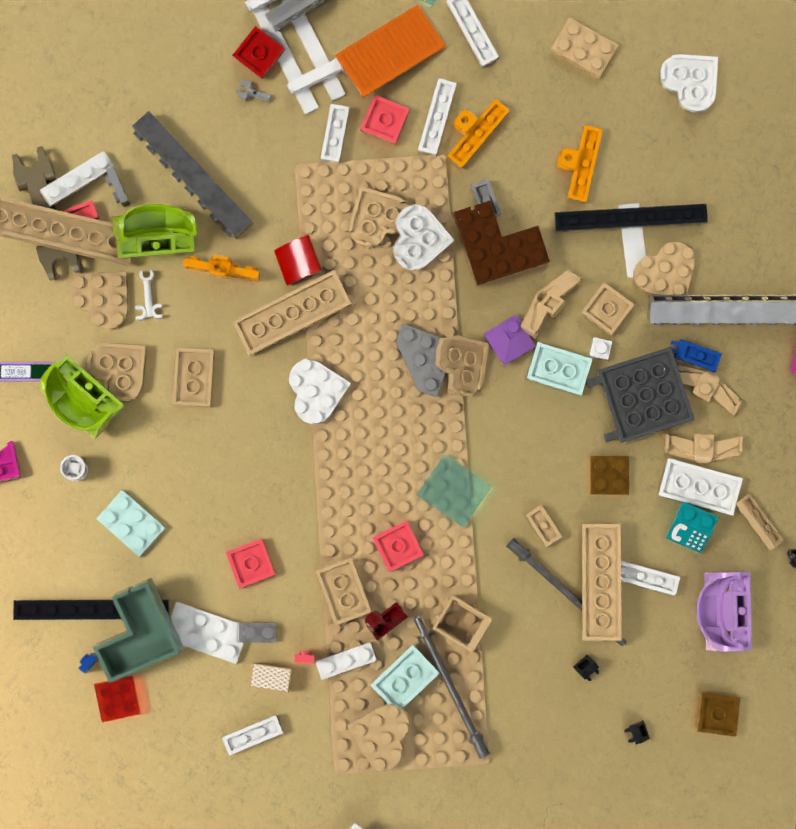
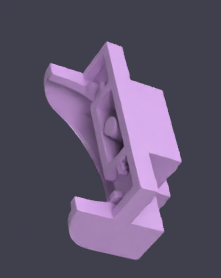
(725, 611)

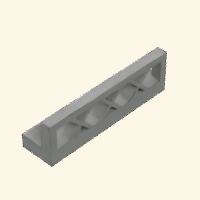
(290, 11)

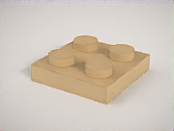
(607, 308)

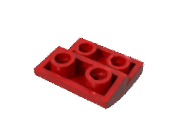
(297, 260)

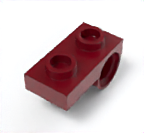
(383, 623)

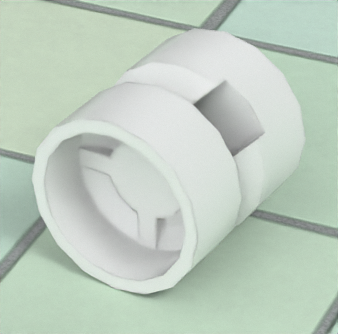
(74, 468)

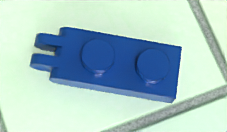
(696, 355)

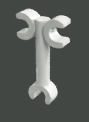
(149, 310)

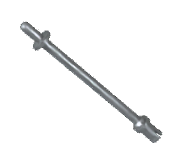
(524, 555)
(475, 737)

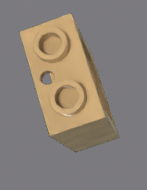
(478, 633)

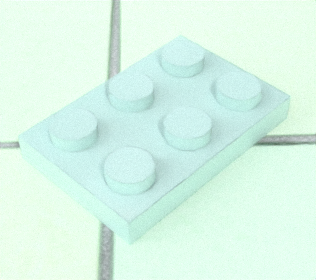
(559, 369)
(131, 523)
(405, 678)

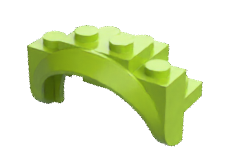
(152, 231)
(79, 399)

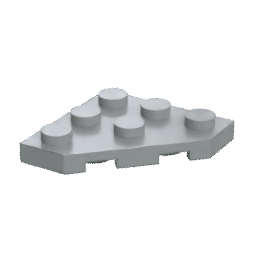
(420, 356)

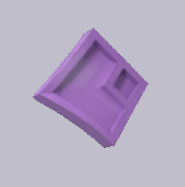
(509, 340)

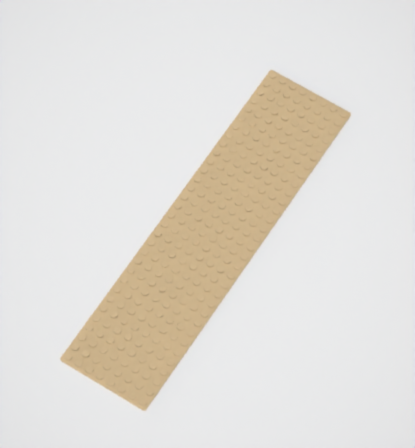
(380, 454)

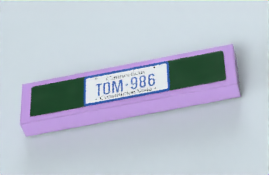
(23, 371)

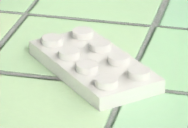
(700, 487)
(206, 632)

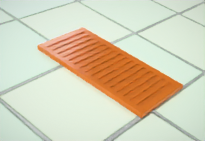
(390, 51)

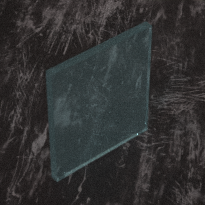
(453, 490)

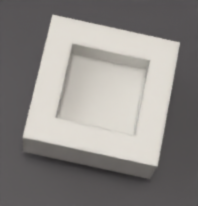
(600, 348)

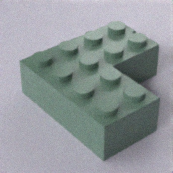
(148, 635)

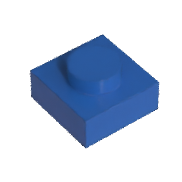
(87, 662)

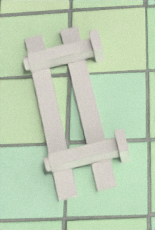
(298, 83)

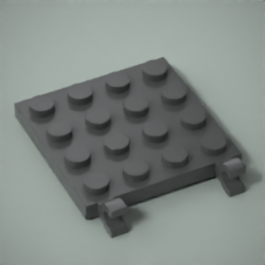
(644, 395)

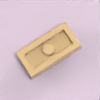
(543, 525)

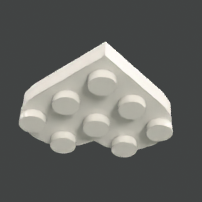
(692, 79)
(420, 237)
(316, 390)

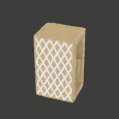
(270, 677)

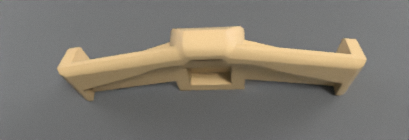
(549, 302)
(708, 385)
(703, 448)

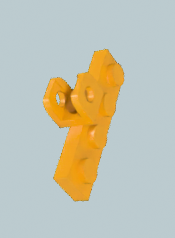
(475, 131)
(581, 163)
(221, 267)

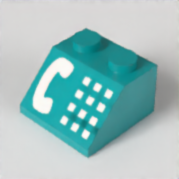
(691, 527)

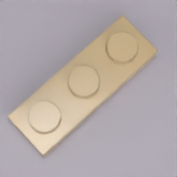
(759, 521)

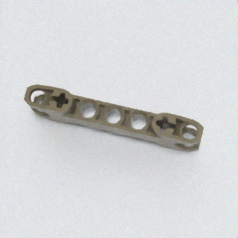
(34, 179)

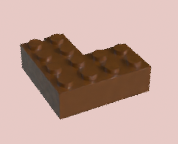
(491, 254)

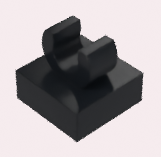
(586, 667)
(638, 731)

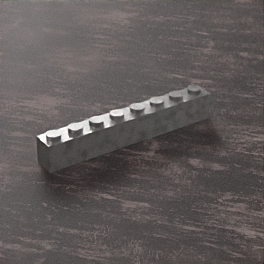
(195, 178)
(722, 309)

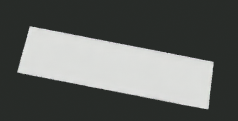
(633, 244)

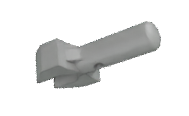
(252, 92)

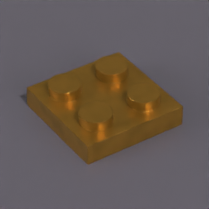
(609, 475)
(718, 714)

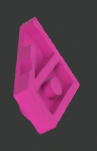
(8, 463)

